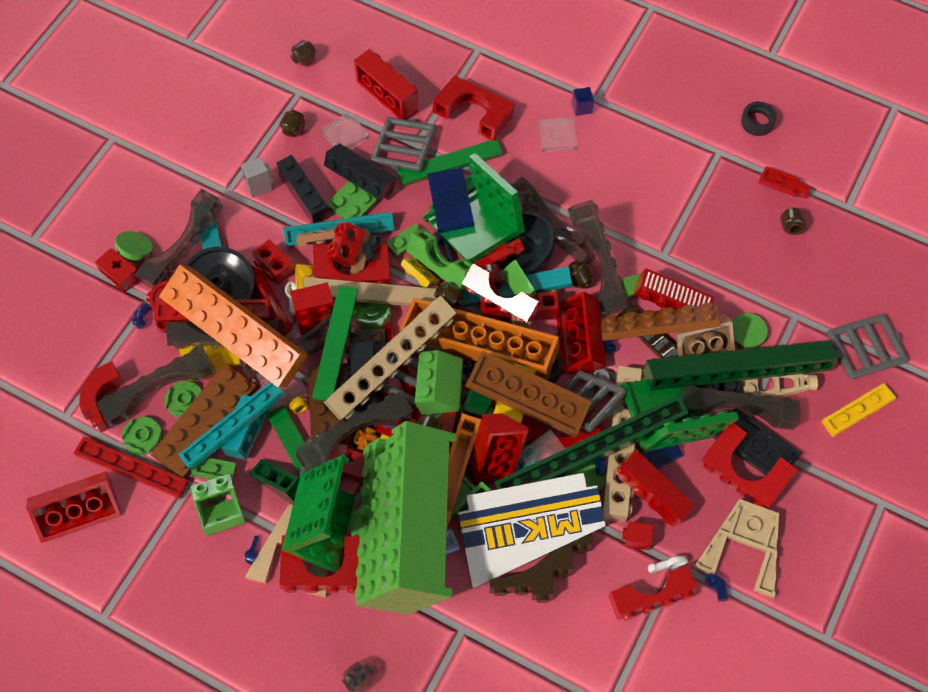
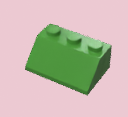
(438, 382)

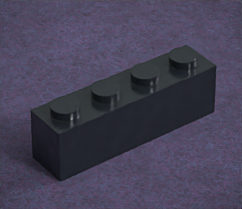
(359, 171)
(302, 189)
(358, 356)

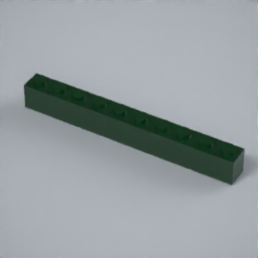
(739, 365)
(599, 445)

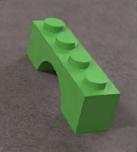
(425, 248)

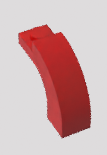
(94, 389)

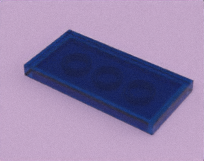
(450, 200)

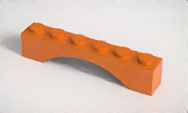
(459, 457)

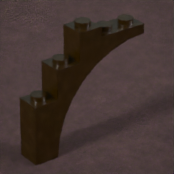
(540, 576)

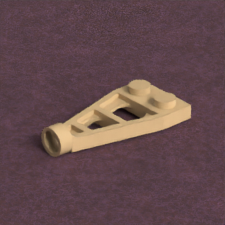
(751, 386)

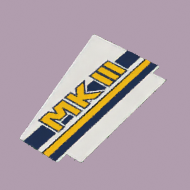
(526, 522)

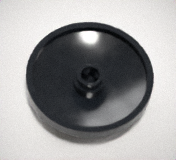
(538, 243)
(226, 270)

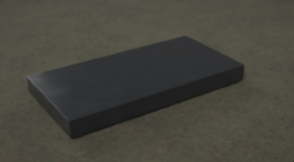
(761, 446)

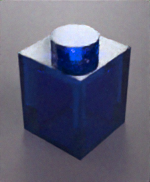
(582, 101)

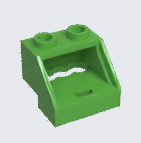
(208, 516)

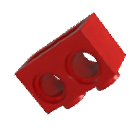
(349, 245)
(276, 259)

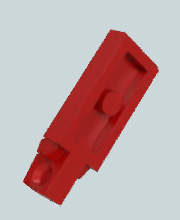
(783, 182)
(502, 252)

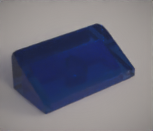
(663, 456)

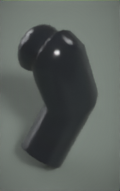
(370, 247)

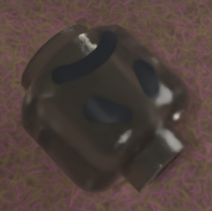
(357, 677)

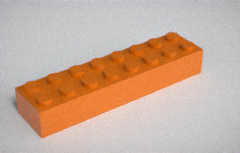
(233, 326)
(474, 333)

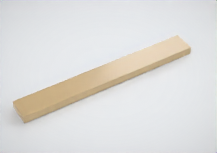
(377, 292)

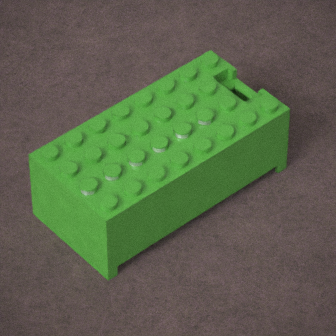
(404, 520)

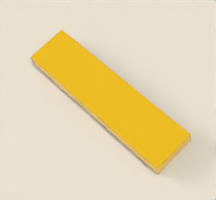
(858, 410)

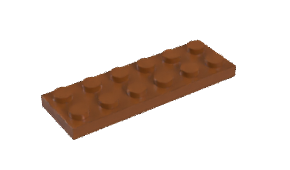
(660, 322)
(528, 394)
(207, 409)

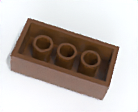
(320, 415)

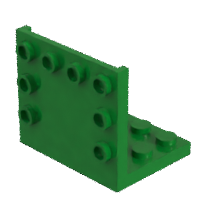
(494, 212)
(689, 430)
(320, 516)

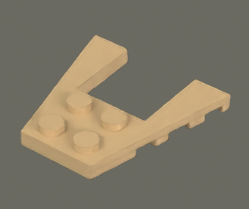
(754, 528)
(262, 565)

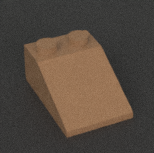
(707, 340)

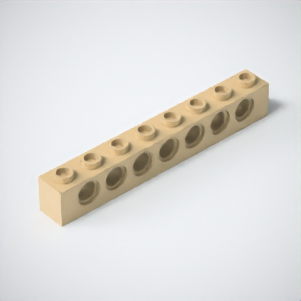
(439, 309)
(612, 509)

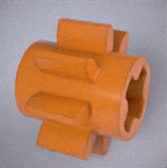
(364, 437)

